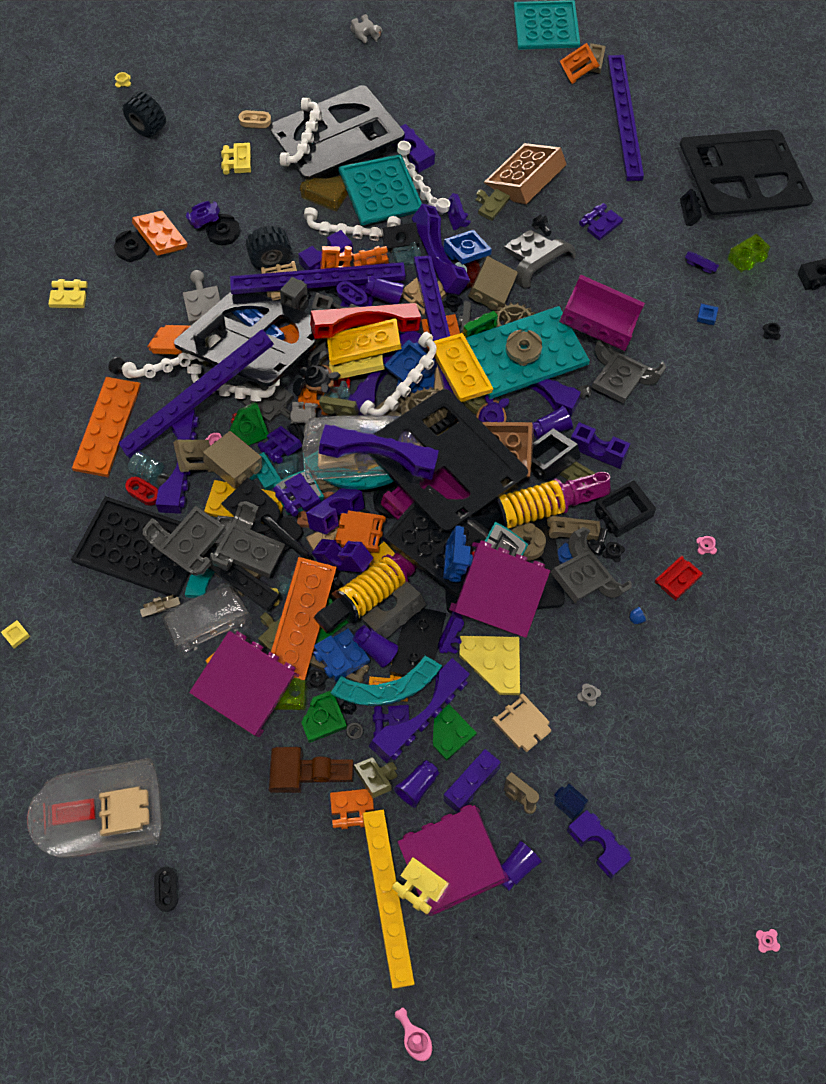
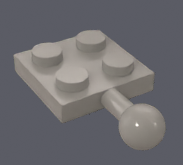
(201, 299)

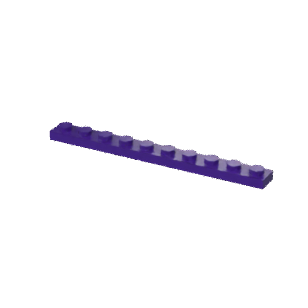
(625, 118)
(316, 277)
(432, 304)
(196, 393)

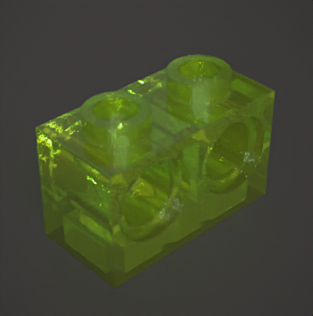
(749, 253)
(290, 702)

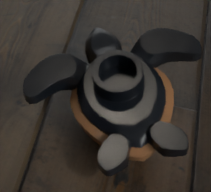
(316, 377)

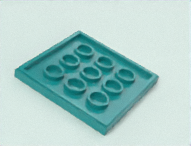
(546, 24)
(380, 189)

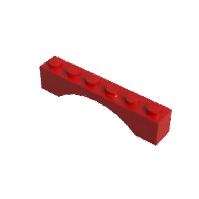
(332, 321)

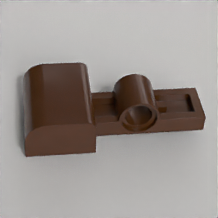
(290, 770)

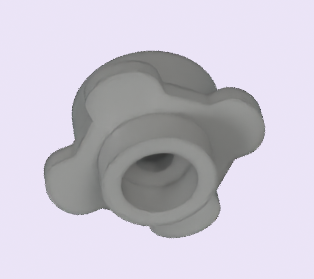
(589, 689)

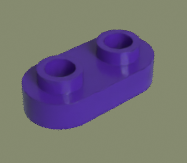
(708, 265)
(354, 294)

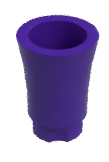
(384, 290)
(558, 419)
(375, 645)
(417, 783)
(519, 864)

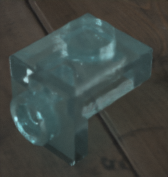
(406, 254)
(340, 392)
(288, 466)

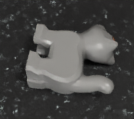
(365, 28)
(302, 415)

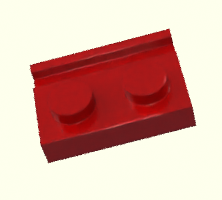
(678, 578)

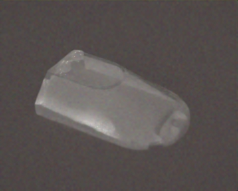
(351, 465)
(61, 810)

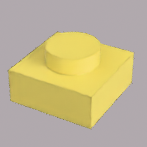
(15, 634)

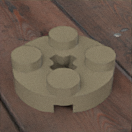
(520, 355)
(536, 538)

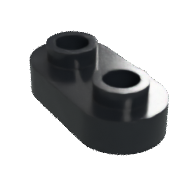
(165, 890)

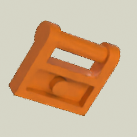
(578, 59)

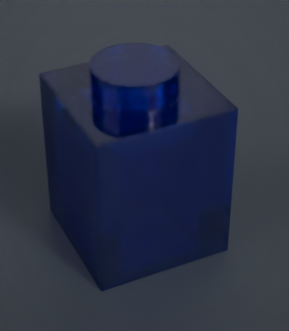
(570, 801)

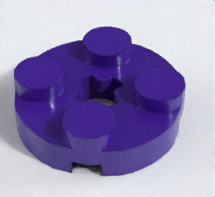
(203, 213)

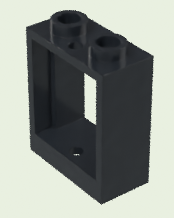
(568, 455)
(639, 499)

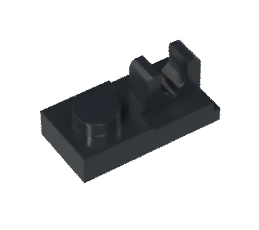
(690, 207)

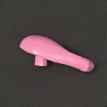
(416, 1039)

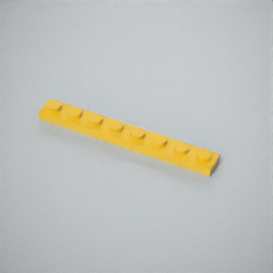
(388, 900)

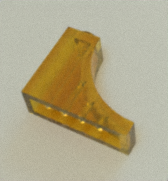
(324, 192)

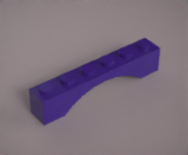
(428, 226)
(367, 389)
(558, 394)
(341, 442)
(171, 493)
(392, 738)

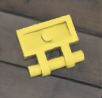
(241, 160)
(68, 298)
(423, 879)

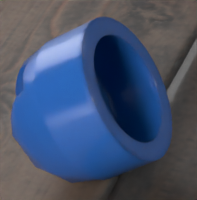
(637, 616)

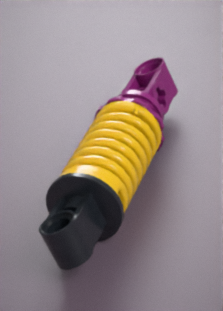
(542, 500)
(365, 591)

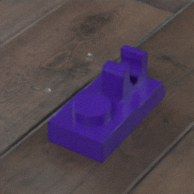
(456, 214)
(449, 636)

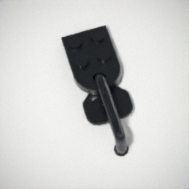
(280, 529)

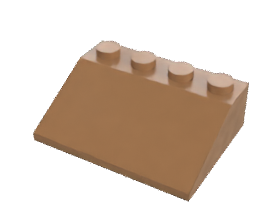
(527, 171)
(517, 438)

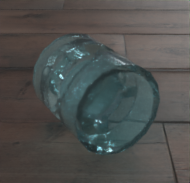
(145, 467)

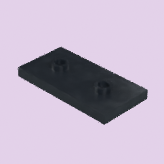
(417, 639)

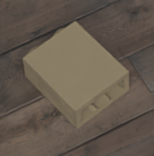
(492, 284)
(232, 459)

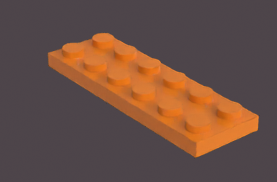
(106, 427)
(297, 628)

